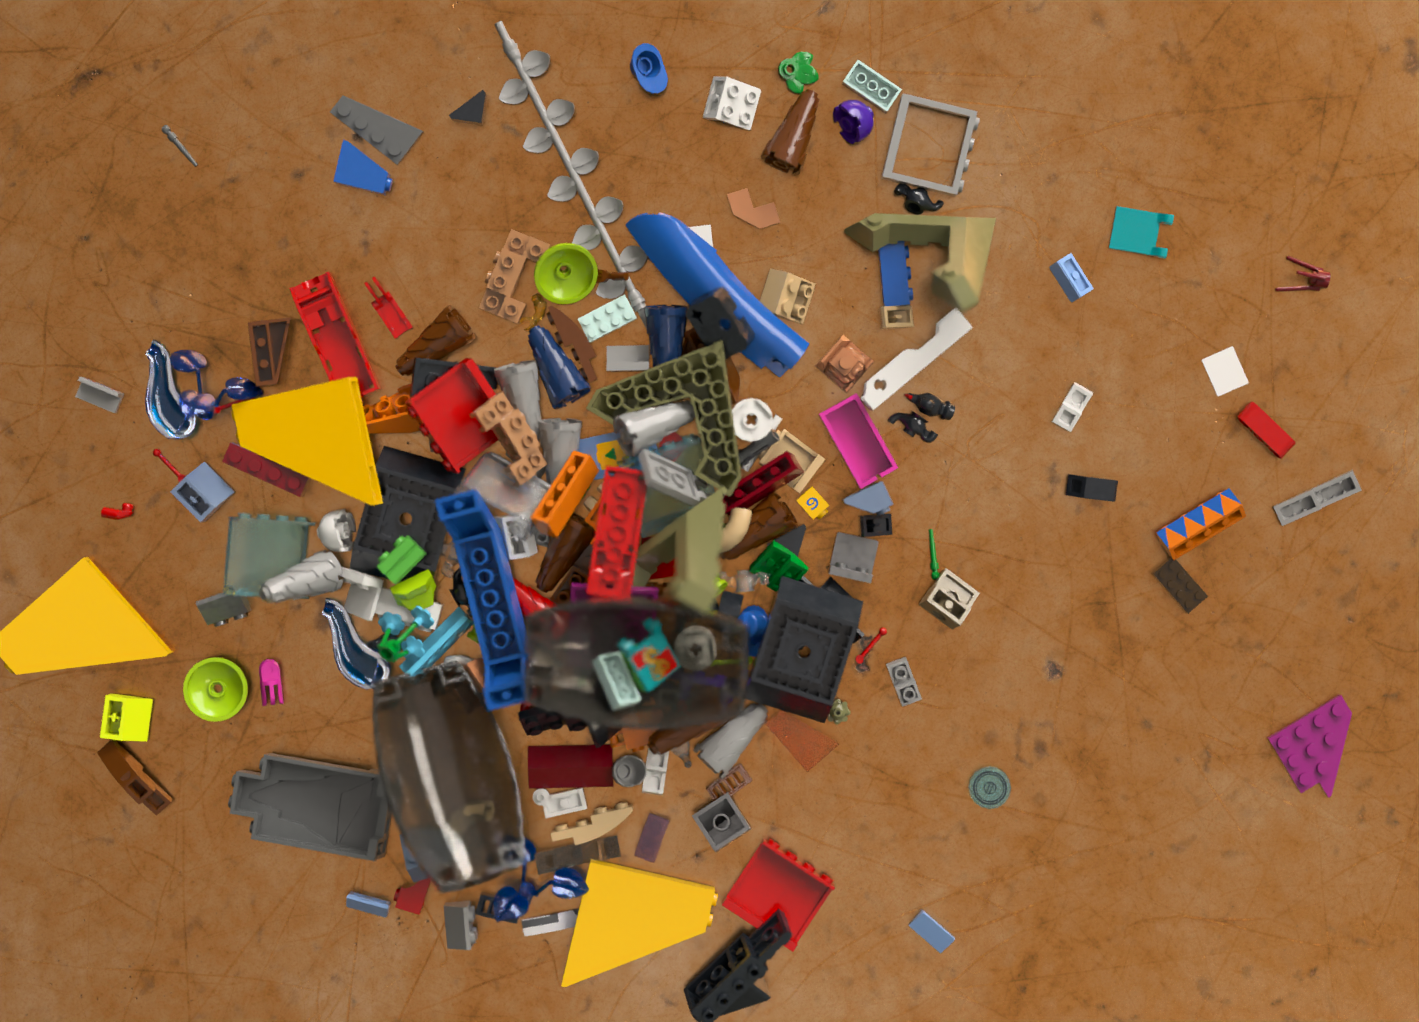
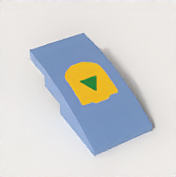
(604, 451)

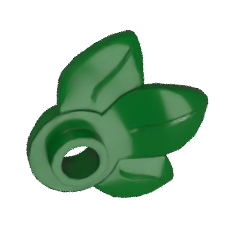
(801, 73)

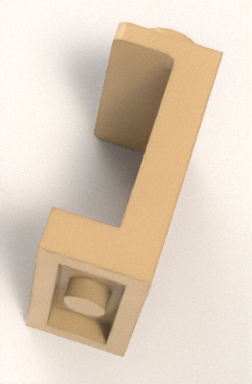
(807, 458)

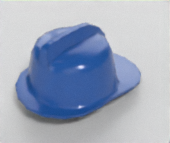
(649, 68)
(756, 619)

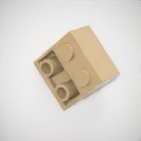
(787, 295)

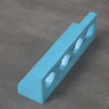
(440, 641)

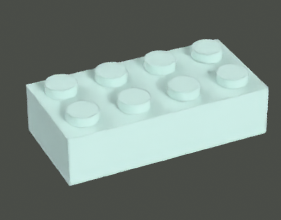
(872, 86)
(607, 318)
(616, 680)

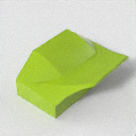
(415, 591)

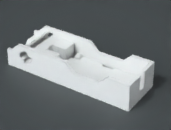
(912, 361)

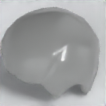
(629, 771)

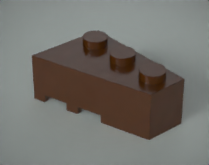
(267, 349)

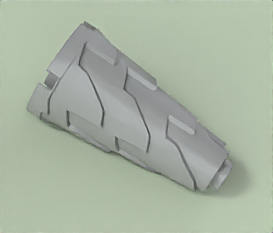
(521, 389)
(648, 426)
(558, 442)
(310, 578)
(725, 746)

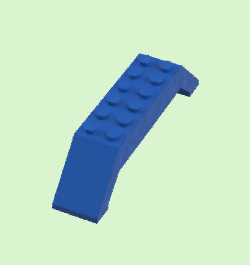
(489, 594)

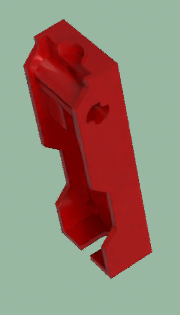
(336, 339)
(617, 533)

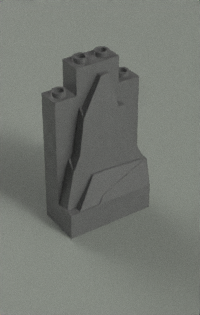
(314, 806)

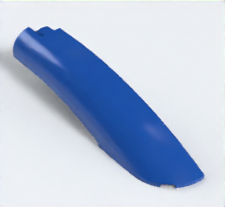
(696, 269)

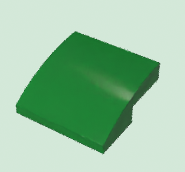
(778, 562)

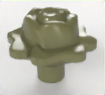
(838, 712)

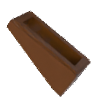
(747, 779)

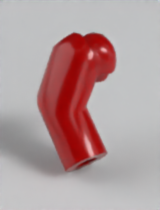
(118, 514)

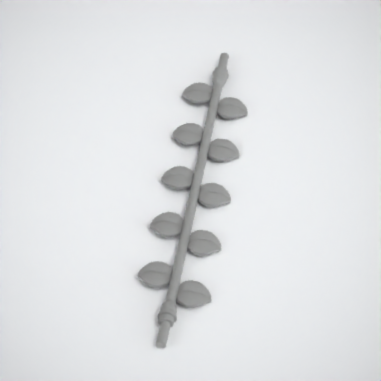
(582, 162)

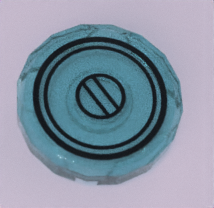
(989, 787)

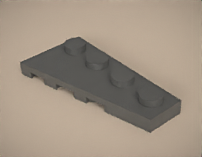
(382, 131)

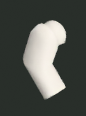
(463, 660)

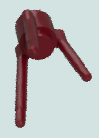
(1317, 277)

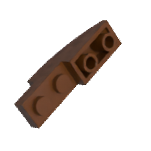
(570, 334)
(578, 574)
(131, 777)

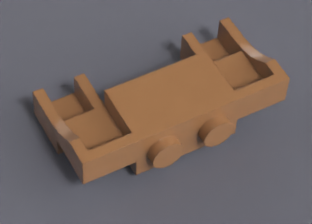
(506, 274)
(514, 435)

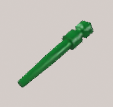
(934, 566)

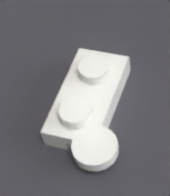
(561, 802)

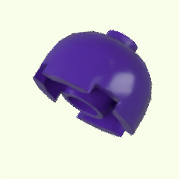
(854, 119)

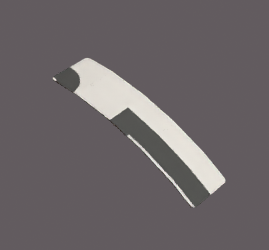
(549, 923)

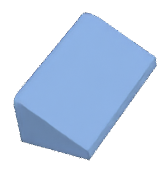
(1071, 277)
(368, 904)
(931, 931)

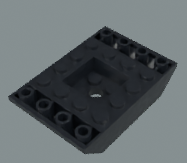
(406, 486)
(801, 618)

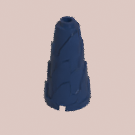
(666, 331)
(557, 372)

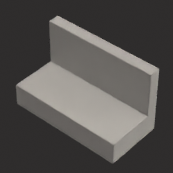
(627, 358)
(99, 395)

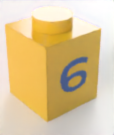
(813, 503)

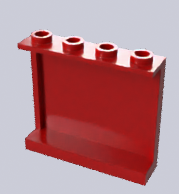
(444, 414)
(777, 882)

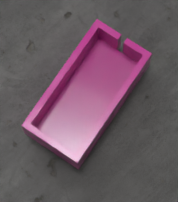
(858, 441)

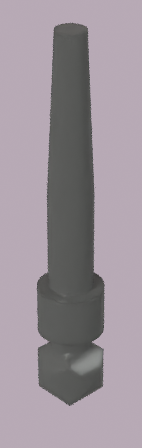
(173, 138)

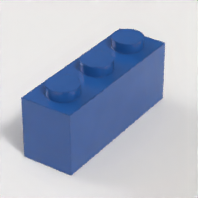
(895, 274)

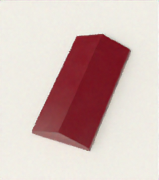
(570, 766)

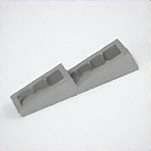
(1317, 497)

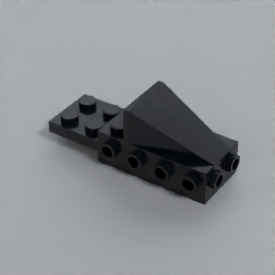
(538, 720)
(741, 982)

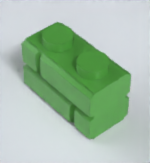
(401, 559)

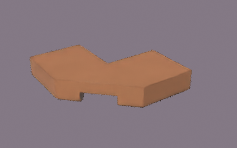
(743, 209)

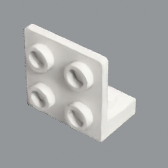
(732, 102)
(362, 593)

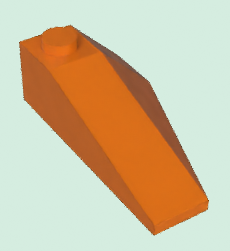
(391, 414)

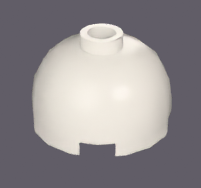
(336, 530)

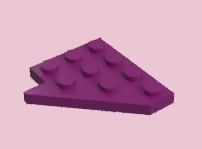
(1314, 745)

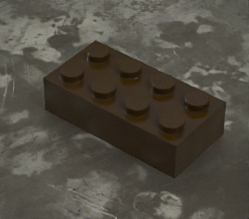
(1179, 585)

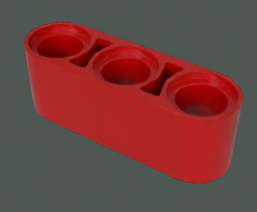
(1266, 430)

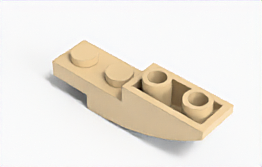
(602, 822)

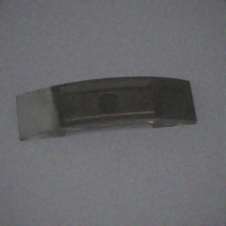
(571, 854)

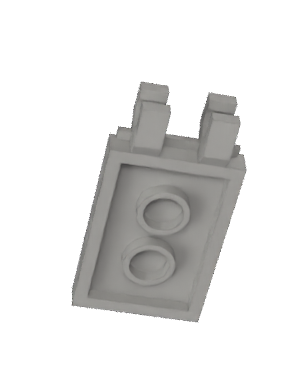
(672, 478)

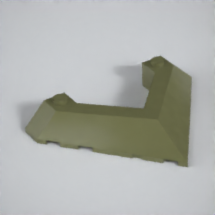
(969, 249)
(693, 376)
(695, 544)

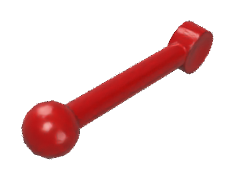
(218, 409)
(157, 453)
(860, 658)

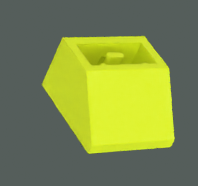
(126, 718)

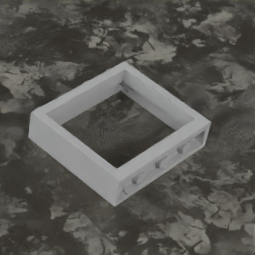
(967, 145)

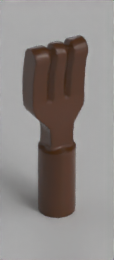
(604, 276)

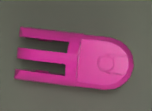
(270, 675)

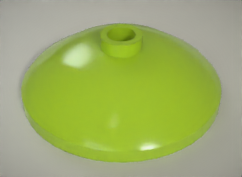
(569, 284)
(201, 693)

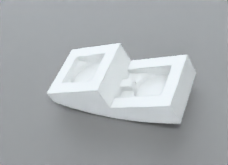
(1072, 407)
(655, 773)

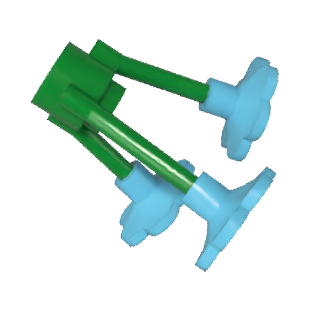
(411, 647)

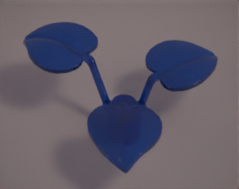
(200, 404)
(513, 905)

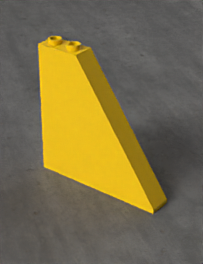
(315, 433)
(78, 625)
(632, 916)

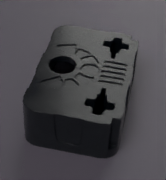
(713, 307)

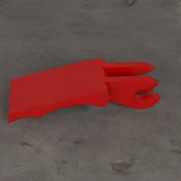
(389, 311)

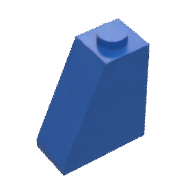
(360, 172)

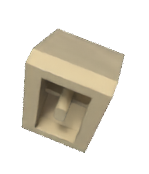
(896, 317)

